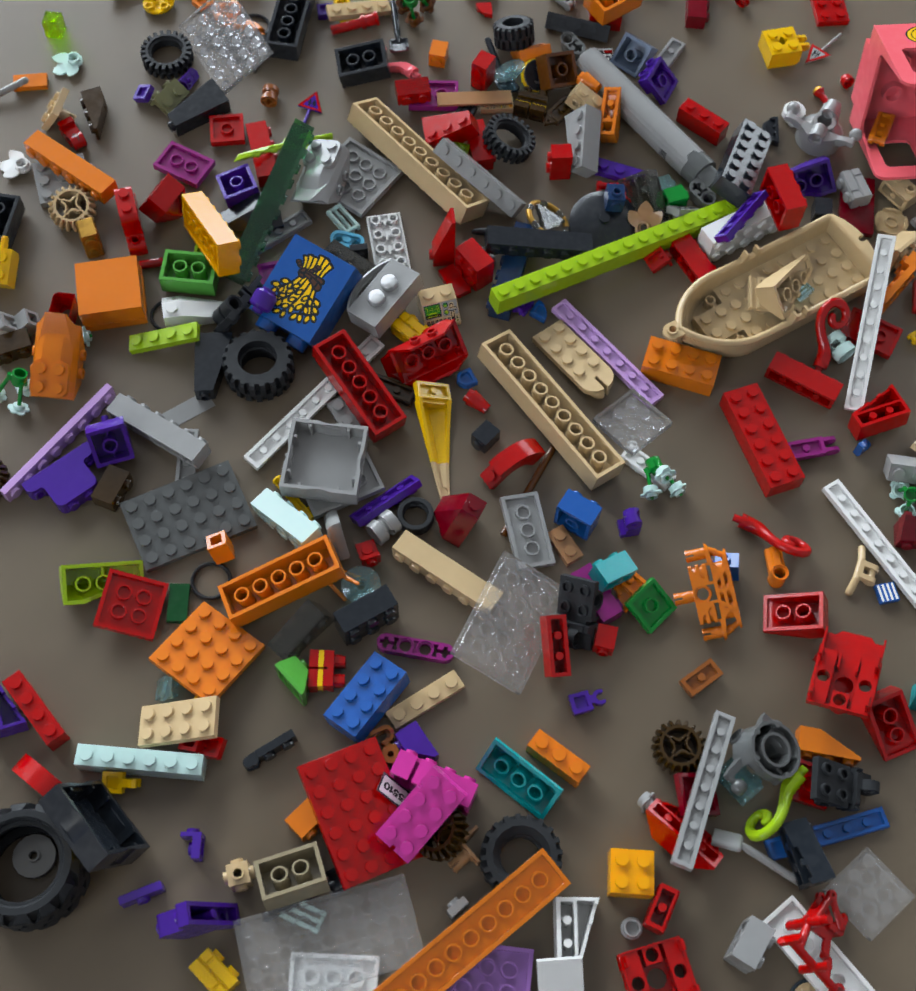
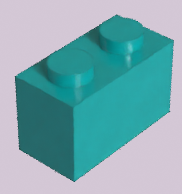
(613, 570)

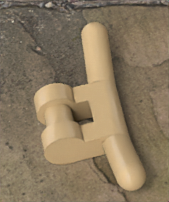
(869, 578)

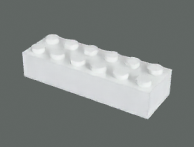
(754, 229)

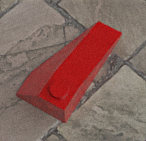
(444, 242)

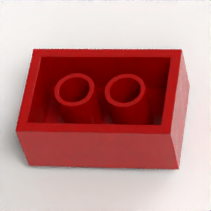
(785, 197)

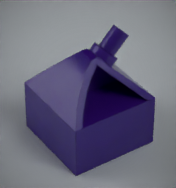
(109, 441)

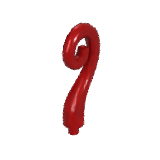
(824, 352)
(786, 544)

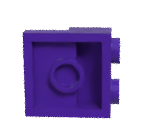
(658, 80)

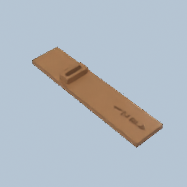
(474, 98)

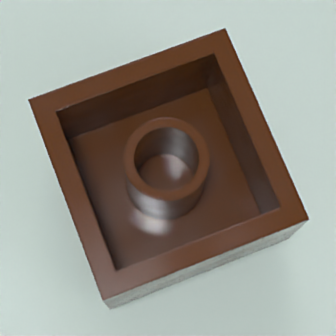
(557, 70)

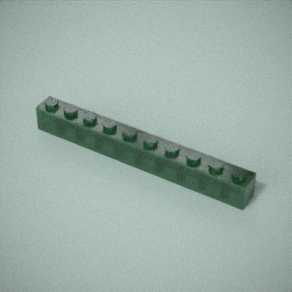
(271, 197)

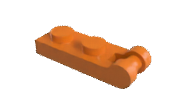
(881, 128)

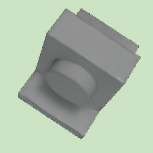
(22, 319)

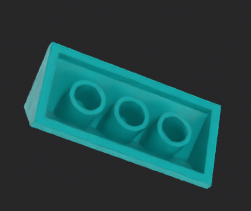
(519, 779)

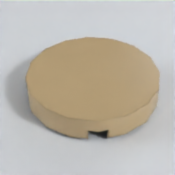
(890, 222)

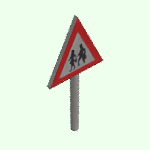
(816, 53)

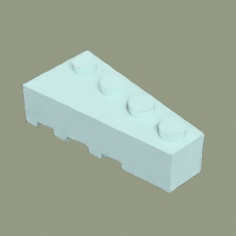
(287, 520)

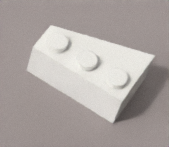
(572, 924)

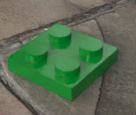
(650, 605)

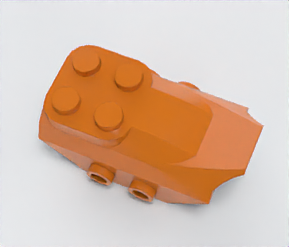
(57, 358)

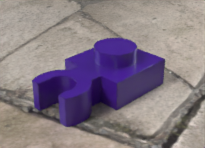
(583, 702)

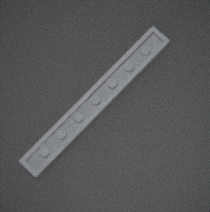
(703, 791)

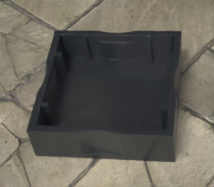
(93, 825)

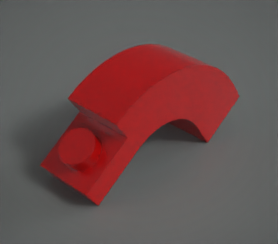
(511, 458)
(35, 775)

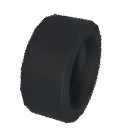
(420, 503)

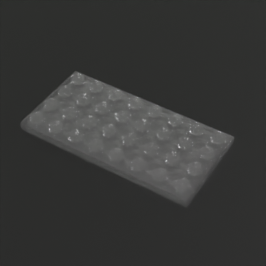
(330, 939)

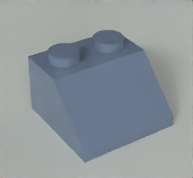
(632, 54)

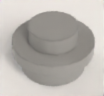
(631, 928)

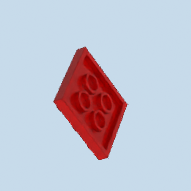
(130, 605)

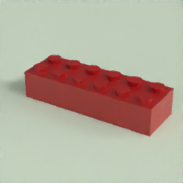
(359, 385)
(761, 440)

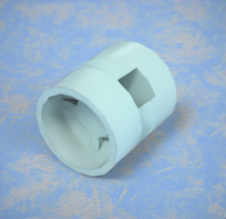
(842, 351)

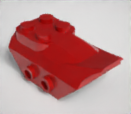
(427, 356)

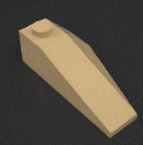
(783, 287)

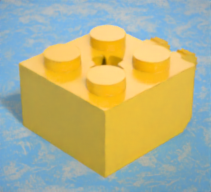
(782, 47)
(8, 264)

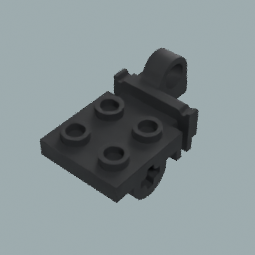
(233, 306)
(579, 601)
(840, 785)

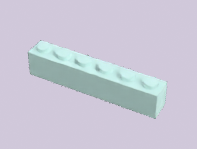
(141, 762)

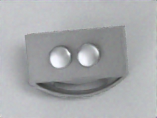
(384, 298)

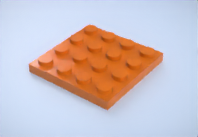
(207, 652)

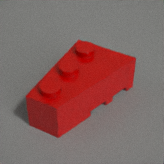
(454, 126)
(879, 415)

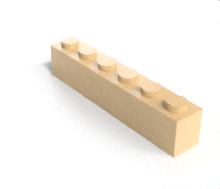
(438, 568)

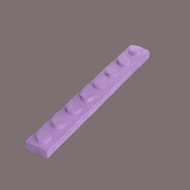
(607, 352)
(59, 441)

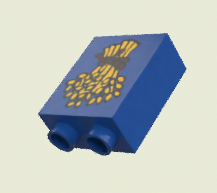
(310, 293)

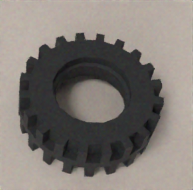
(515, 828)

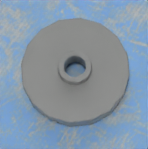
(45, 858)

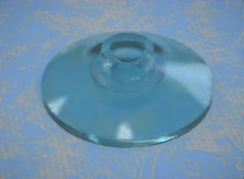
(509, 71)
(366, 577)

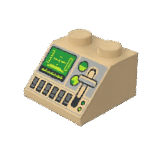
(438, 304)

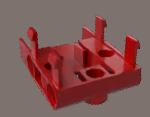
(851, 658)
(668, 954)

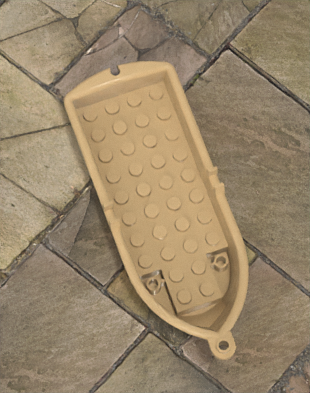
(715, 307)

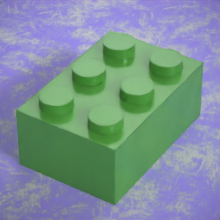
(187, 273)

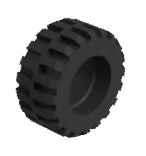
(258, 345)

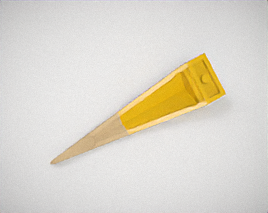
(434, 414)

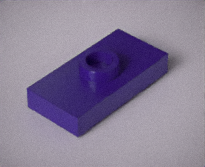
(142, 895)

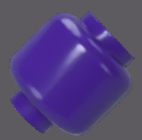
(263, 300)

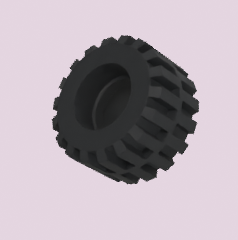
(514, 33)

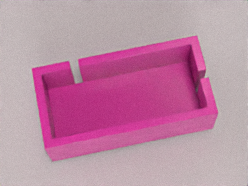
(410, 770)
(421, 813)

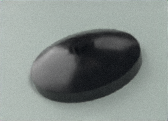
(606, 226)

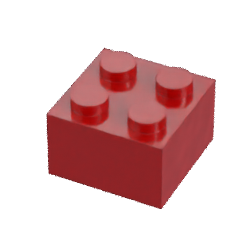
(474, 264)

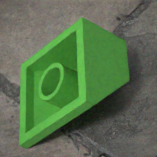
(295, 677)

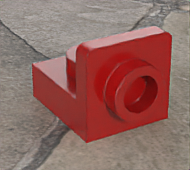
(658, 259)
(368, 553)

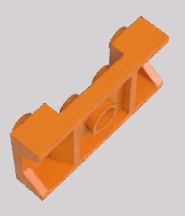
(903, 277)

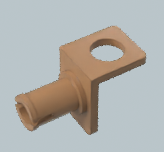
(465, 855)

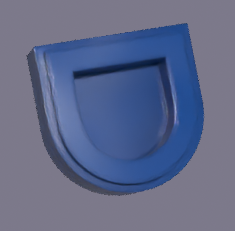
(466, 379)

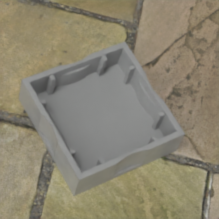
(324, 461)

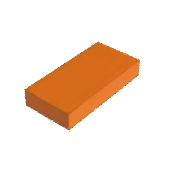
(37, 81)

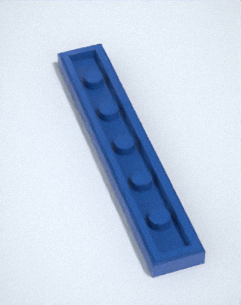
(836, 831)

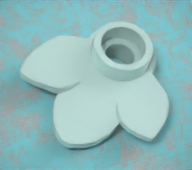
(67, 63)

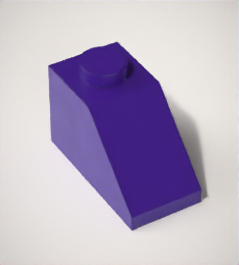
(414, 738)

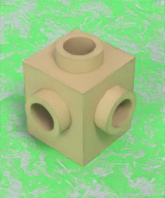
(240, 883)

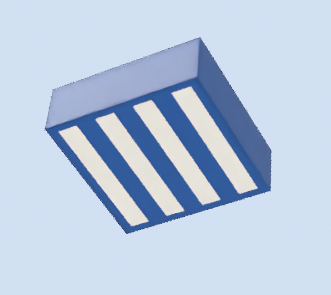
(886, 593)

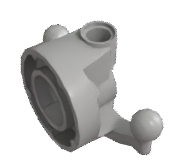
(820, 132)

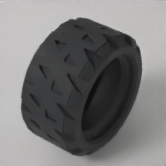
(65, 890)

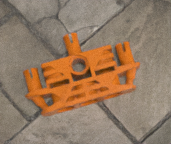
(724, 590)

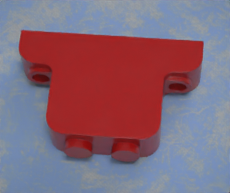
(131, 220)

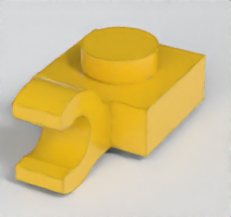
(117, 781)

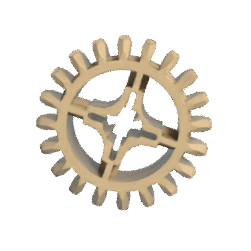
(70, 199)

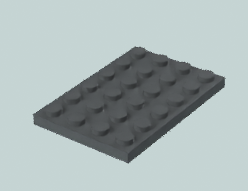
(179, 515)

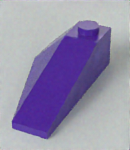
(815, 177)

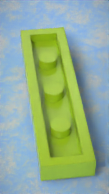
(164, 338)

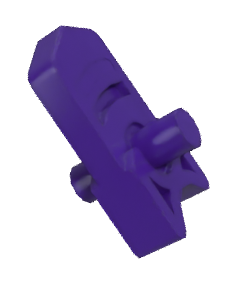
(189, 78)
(523, 309)

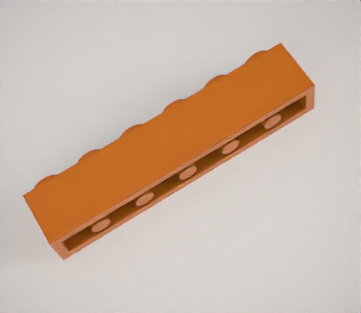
(70, 166)

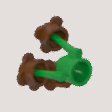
(414, 17)

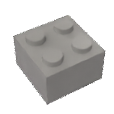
(749, 945)

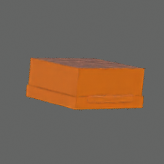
(111, 293)

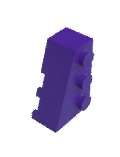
(10, 719)

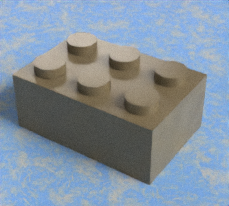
(291, 876)

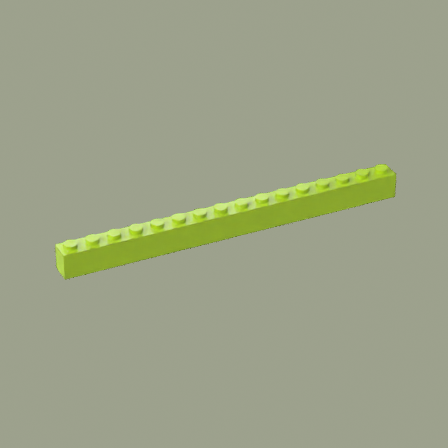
(604, 258)

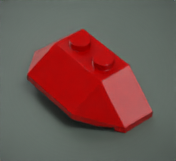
(665, 825)

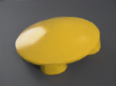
(157, 6)

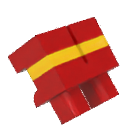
(322, 670)

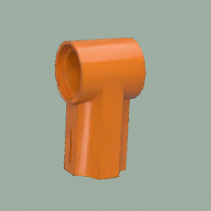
(775, 565)

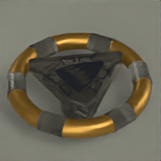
(547, 219)

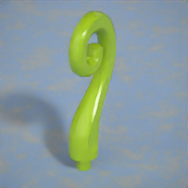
(770, 823)

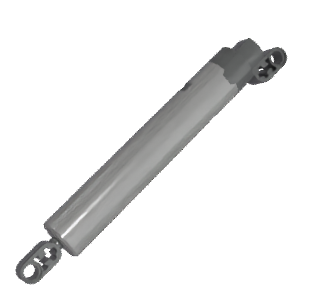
(649, 122)

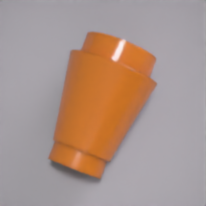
(589, 80)

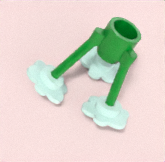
(19, 380)

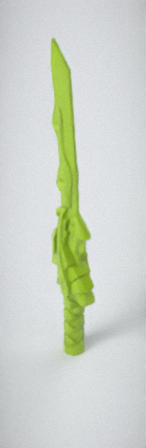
(274, 148)

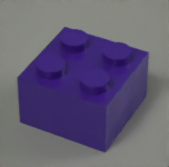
(237, 184)

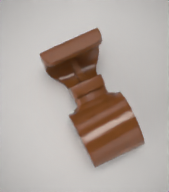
(390, 750)

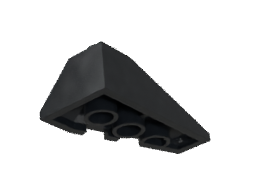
(239, 214)

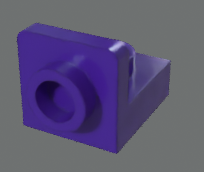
(196, 847)

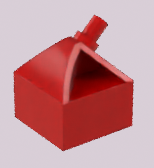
(164, 201)

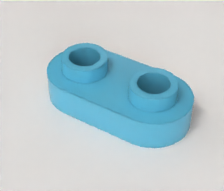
(346, 238)

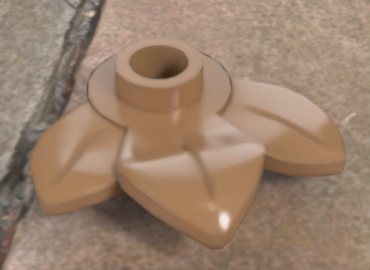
(644, 215)

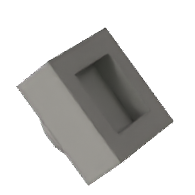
(456, 906)

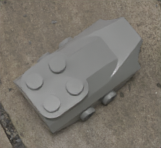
(324, 173)

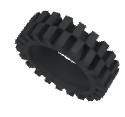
(163, 40)
(499, 147)

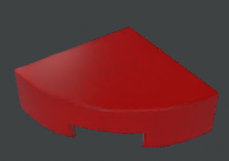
(485, 8)

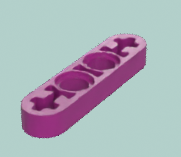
(415, 644)

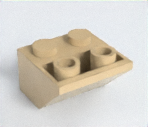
(904, 245)

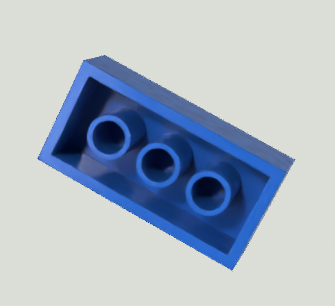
(367, 698)

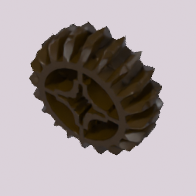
(672, 742)
(448, 838)

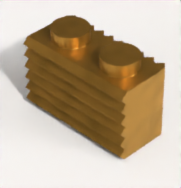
(90, 237)

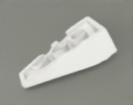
(185, 310)

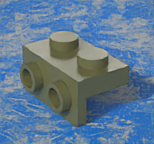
(170, 96)

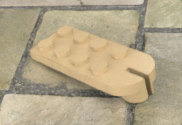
(575, 359)

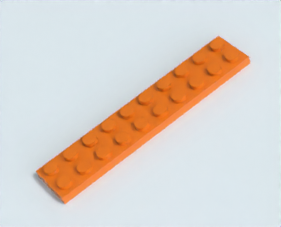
(481, 928)

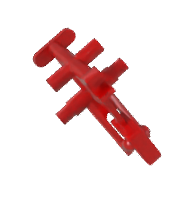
(819, 921)

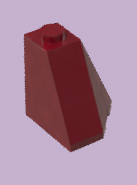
(457, 516)

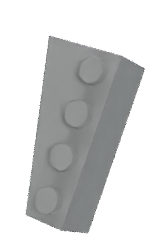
(584, 136)

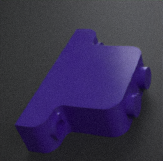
(66, 480)
(195, 919)

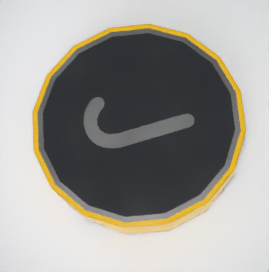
(530, 77)

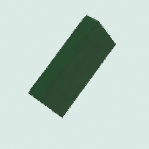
(178, 602)

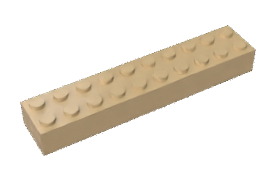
(417, 160)
(551, 409)

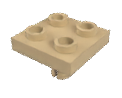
(56, 109)

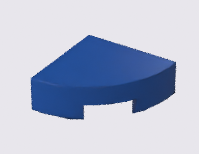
(539, 312)
(862, 447)

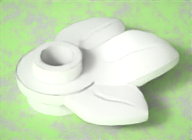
(15, 165)

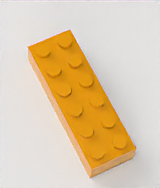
(211, 234)

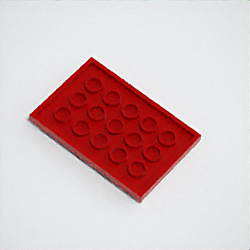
(352, 810)

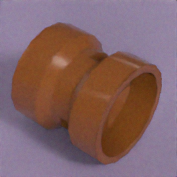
(269, 96)

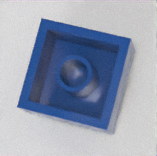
(577, 514)

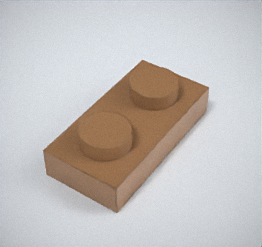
(565, 545)

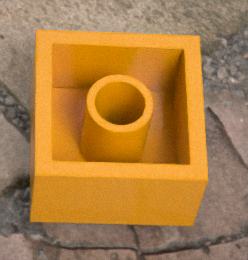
(630, 873)

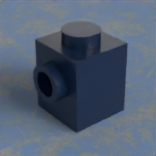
(614, 197)

